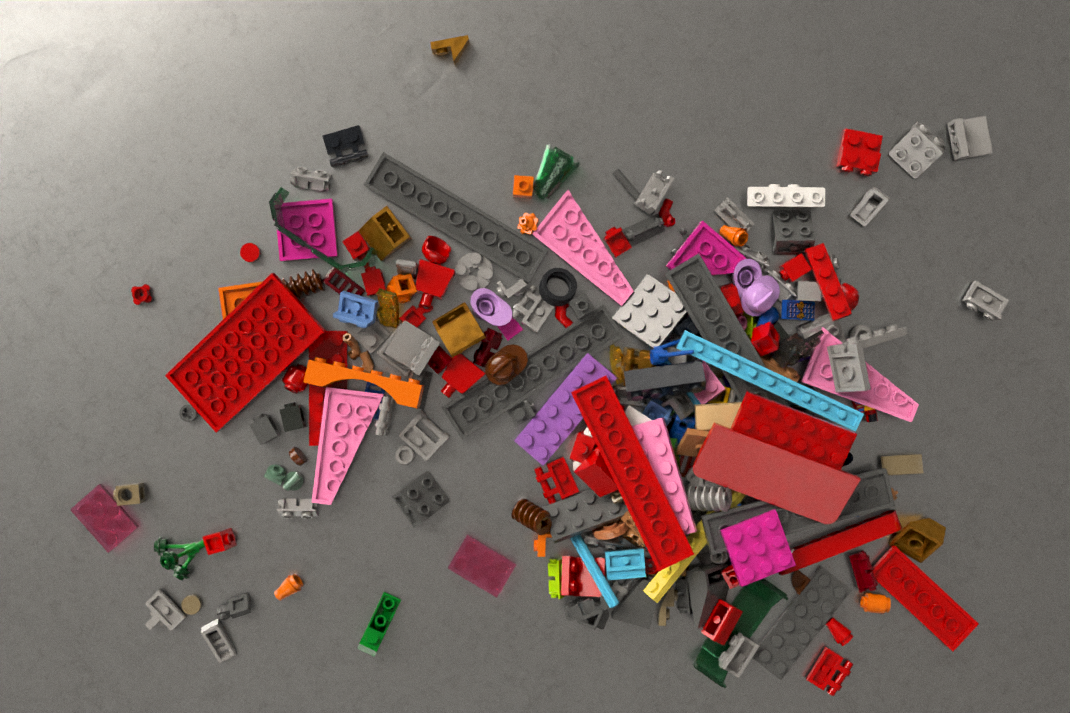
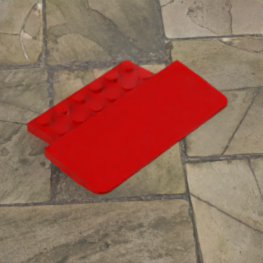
(781, 459)

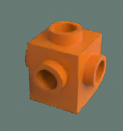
(403, 286)

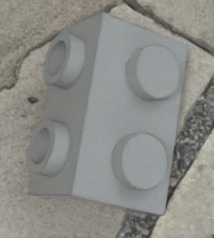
(985, 300)
(738, 654)

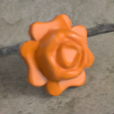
(528, 223)

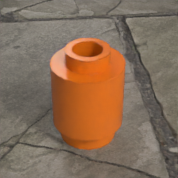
(875, 603)

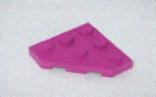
(714, 250)

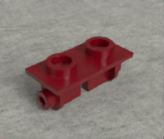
(483, 354)
(861, 565)

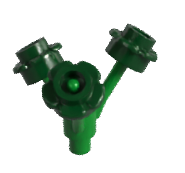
(170, 559)

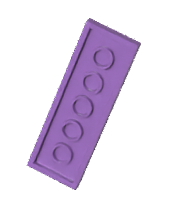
(560, 413)

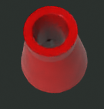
(839, 631)

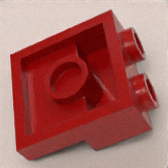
(859, 152)

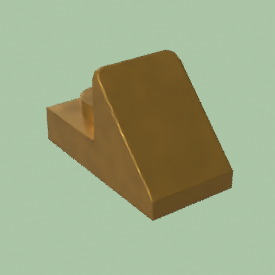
(456, 45)

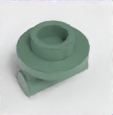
(275, 474)
(293, 481)

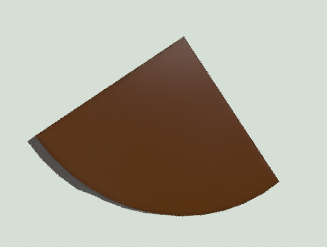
(799, 581)

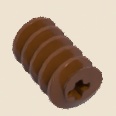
(306, 284)
(532, 516)

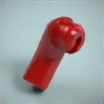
(665, 214)
(560, 315)

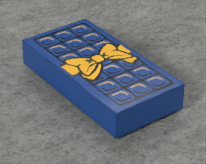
(798, 310)

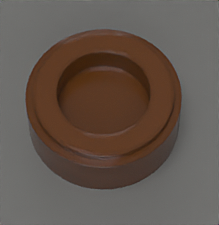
(297, 456)

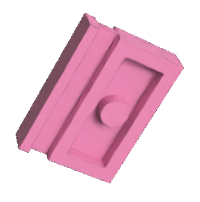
(713, 386)

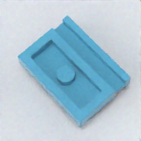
(625, 564)

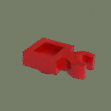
(414, 315)

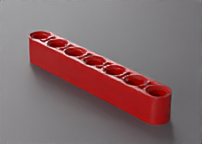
(844, 540)

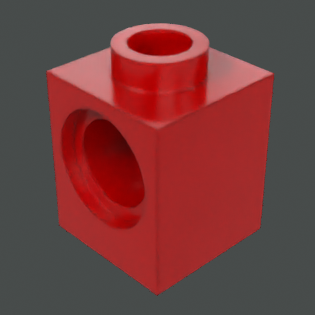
(794, 268)
(373, 280)
(765, 338)

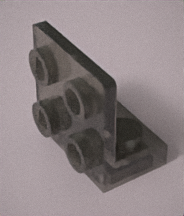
(794, 348)

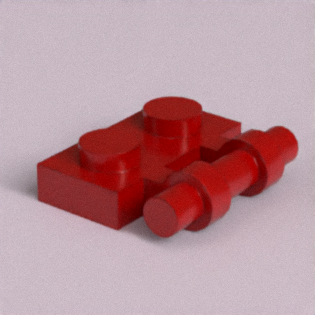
(562, 478)
(825, 668)

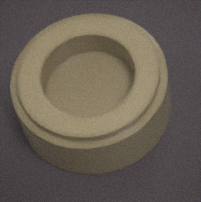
(191, 604)

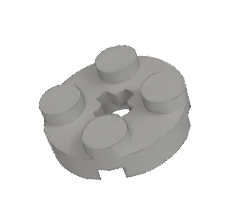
(476, 261)

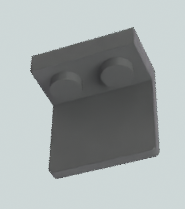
(792, 231)
(420, 499)

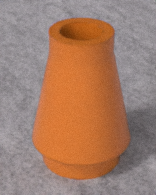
(735, 235)
(289, 587)

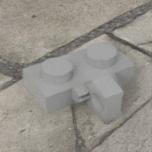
(164, 611)

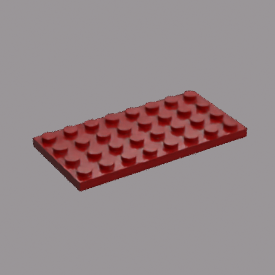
(245, 352)

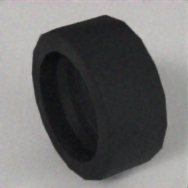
(564, 275)

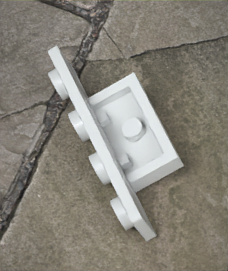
(785, 196)

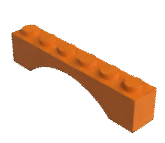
(325, 374)

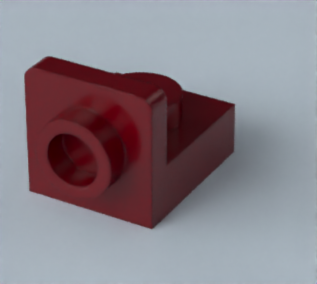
(439, 360)

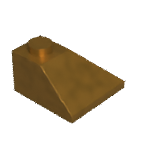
(919, 538)

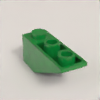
(379, 624)

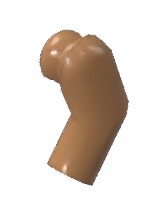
(368, 364)

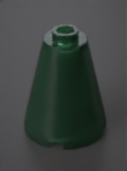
(553, 171)

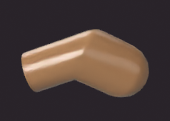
(353, 344)

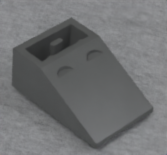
(705, 589)

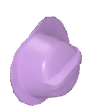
(745, 274)
(760, 296)
(490, 307)

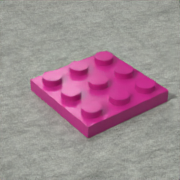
(311, 222)
(757, 547)

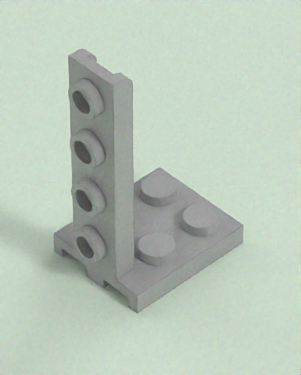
(848, 358)

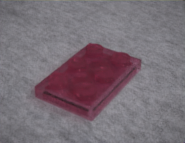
(103, 518)
(482, 565)

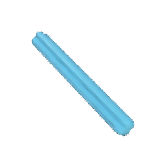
(595, 571)

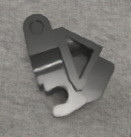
(588, 612)

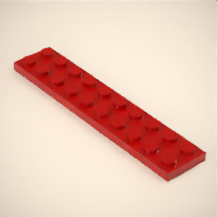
(632, 473)

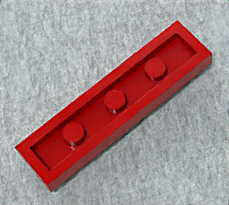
(828, 282)

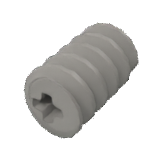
(709, 499)

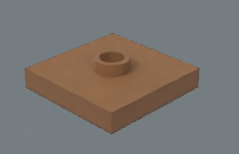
(691, 442)

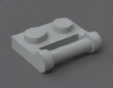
(419, 440)

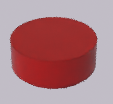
(250, 252)

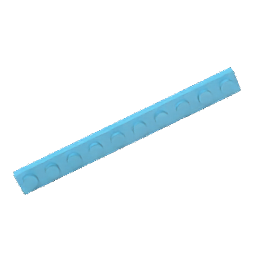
(770, 381)

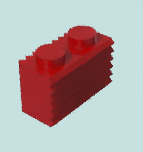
(721, 622)

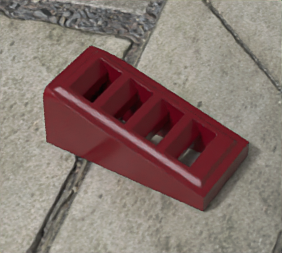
(332, 272)

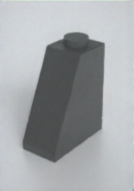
(637, 606)

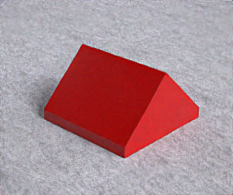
(596, 474)

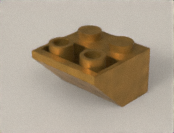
(384, 233)
(458, 329)

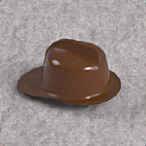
(506, 364)

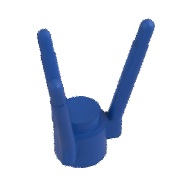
(659, 356)

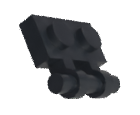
(343, 140)

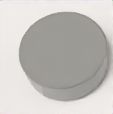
(405, 455)

